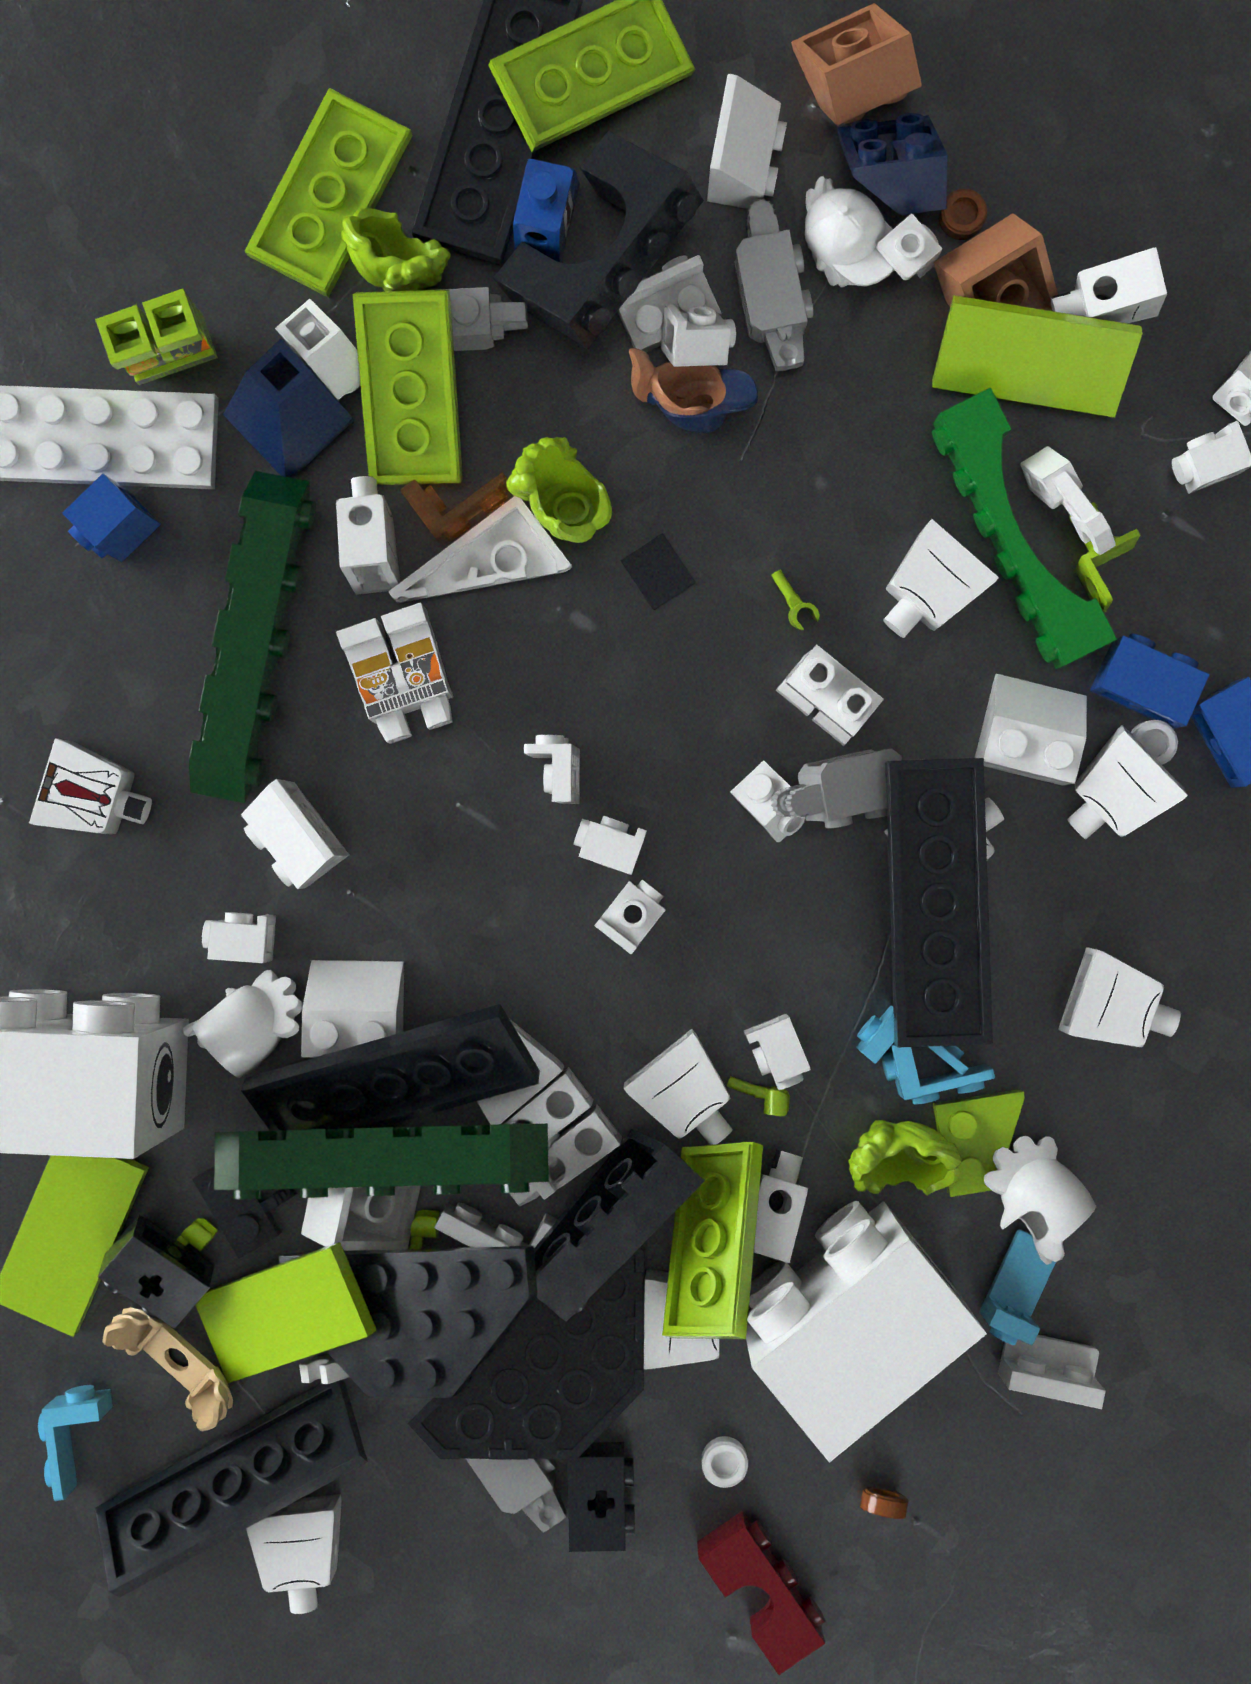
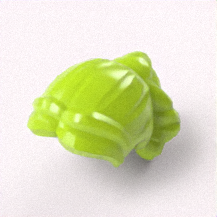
(390, 257)
(560, 490)
(901, 1154)

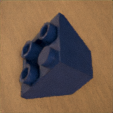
(899, 161)
(285, 411)

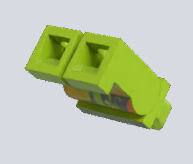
(157, 341)

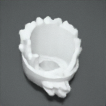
(844, 235)

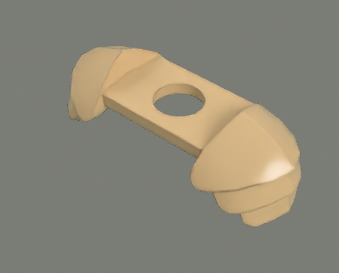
(207, 1385)

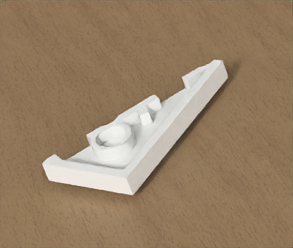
(496, 551)

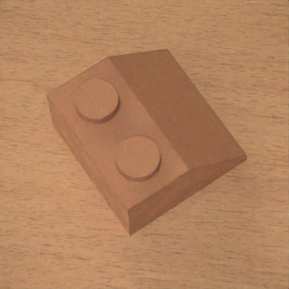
(858, 63)
(1000, 266)

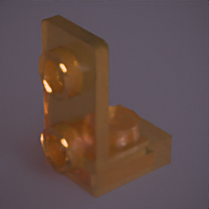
(455, 522)

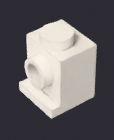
(696, 337)
(1212, 458)
(609, 843)
(621, 931)
(240, 938)
(779, 1051)

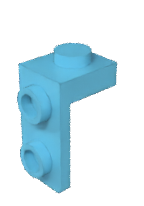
(878, 1036)
(900, 1066)
(1016, 1292)
(78, 1406)

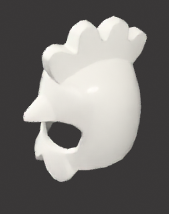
(248, 1023)
(1040, 1194)

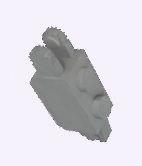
(771, 287)
(483, 317)
(838, 789)
(523, 1486)

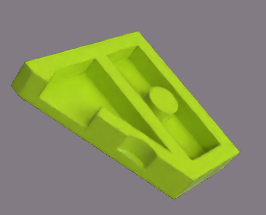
(978, 1129)

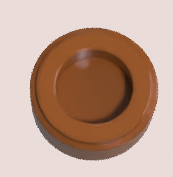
(964, 214)
(884, 1503)

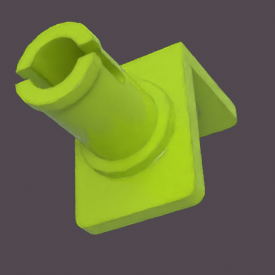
(1088, 562)

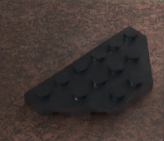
(433, 1315)
(548, 1380)

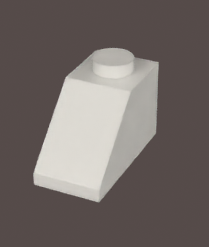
(322, 348)

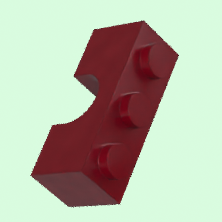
(739, 1557)

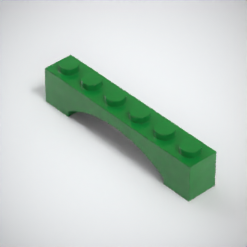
(973, 440)

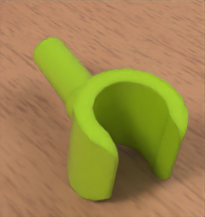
(793, 600)
(775, 1101)
(423, 1226)
(198, 1234)

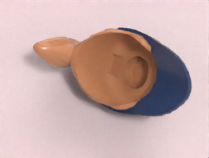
(692, 395)

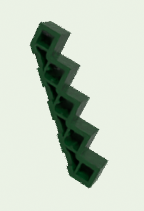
(250, 636)
(381, 1159)

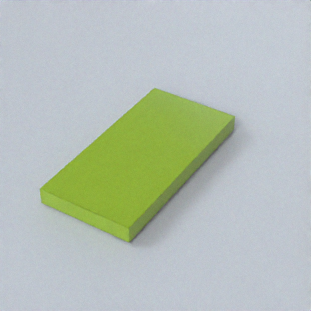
(590, 68)
(333, 173)
(1036, 356)
(408, 386)
(65, 1237)
(714, 1244)
(285, 1313)

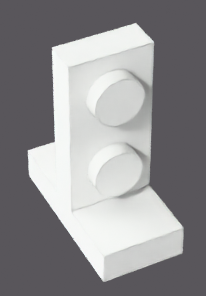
(466, 1226)

